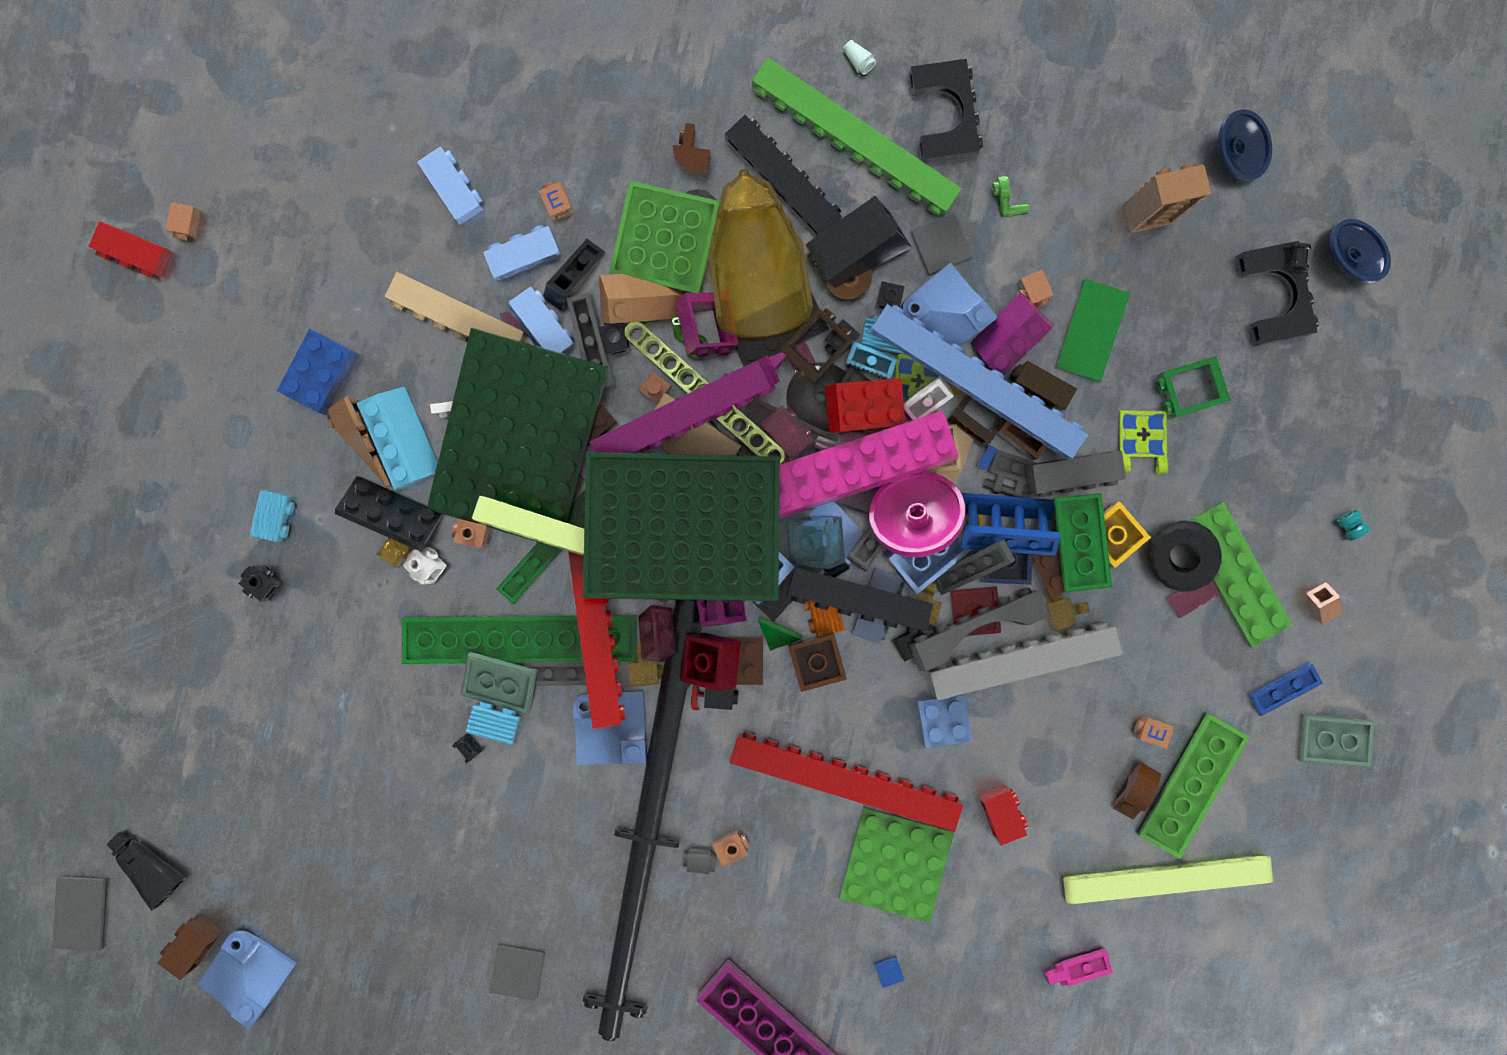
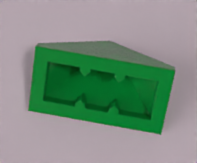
(777, 635)

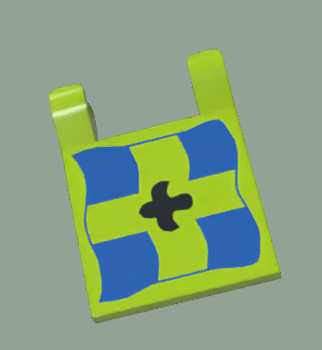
(913, 376)
(1143, 436)

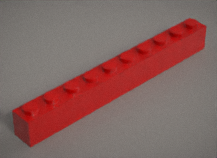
(846, 782)

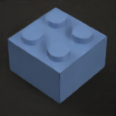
(943, 721)

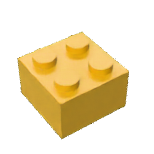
(1122, 533)

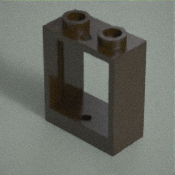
(802, 363)
(1043, 385)
(971, 426)

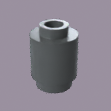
(699, 861)

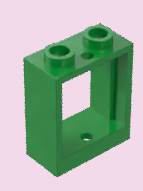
(1215, 380)

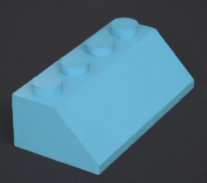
(399, 437)

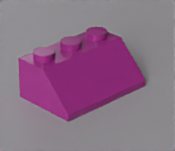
(1012, 334)

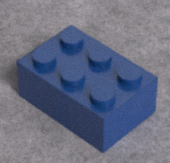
(317, 372)

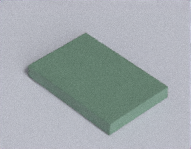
(498, 682)
(1337, 740)

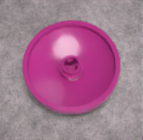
(917, 514)

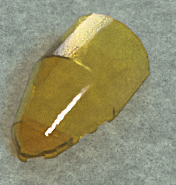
(757, 262)

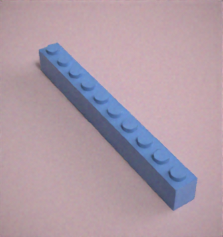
(978, 382)

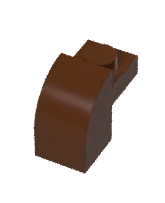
(689, 159)
(1139, 792)

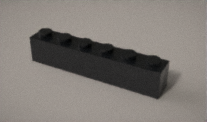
(784, 177)
(860, 599)

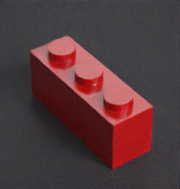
(129, 250)

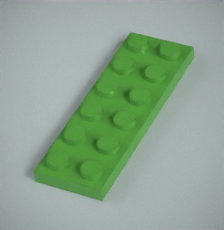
(1243, 581)
(1193, 785)

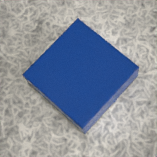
(986, 457)
(889, 972)

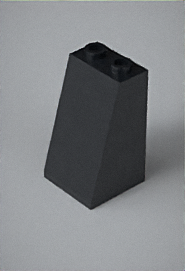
(857, 243)

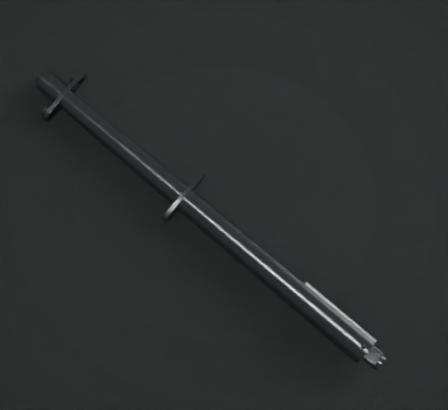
(646, 830)

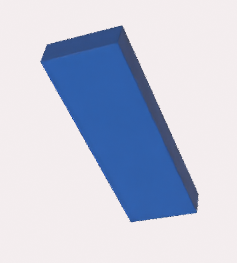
(1285, 689)

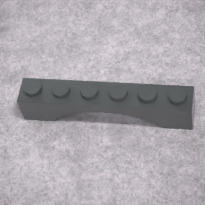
(936, 648)

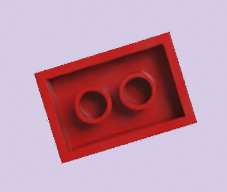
(865, 405)

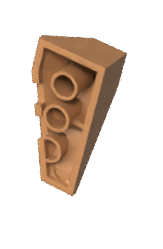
(635, 300)
(351, 426)

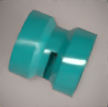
(1353, 525)

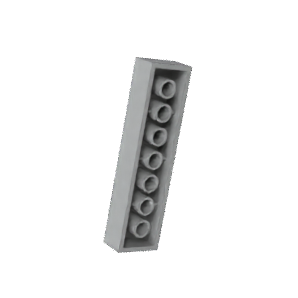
(1024, 661)

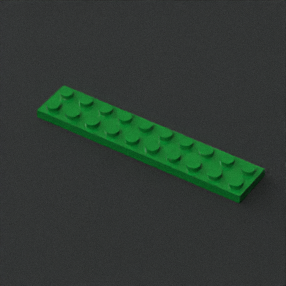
(507, 638)

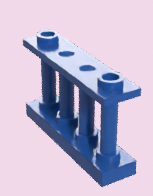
(1019, 539)

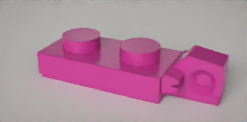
(1080, 968)

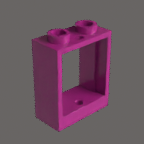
(685, 308)
(720, 613)

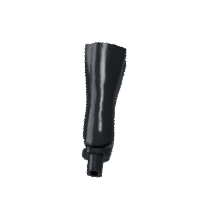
(147, 872)

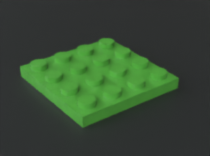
(664, 237)
(896, 865)

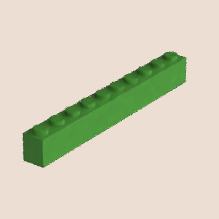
(855, 137)

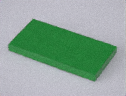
(1092, 330)
(1082, 542)

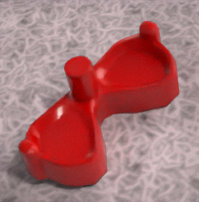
(695, 693)

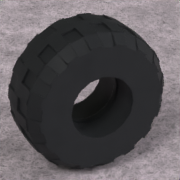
(1185, 578)

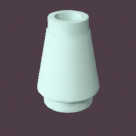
(859, 57)

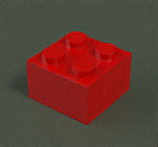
(1002, 814)

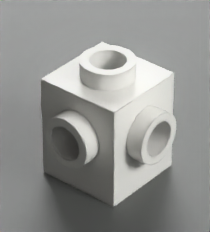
(424, 565)

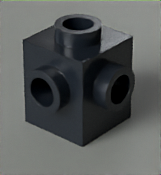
(258, 582)

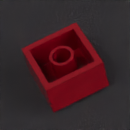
(710, 661)

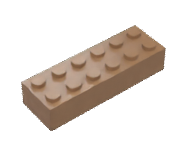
(1166, 197)

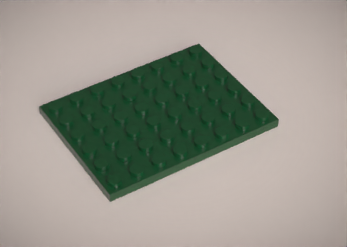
(516, 429)
(681, 527)

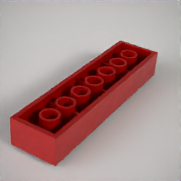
(596, 653)

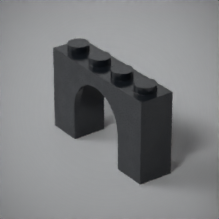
(953, 79)
(1299, 318)

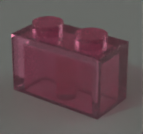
(787, 431)
(656, 633)

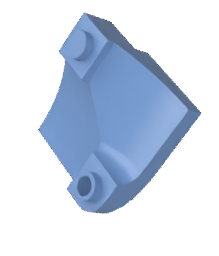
(949, 307)
(615, 744)
(246, 976)

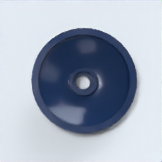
(1245, 145)
(1360, 251)

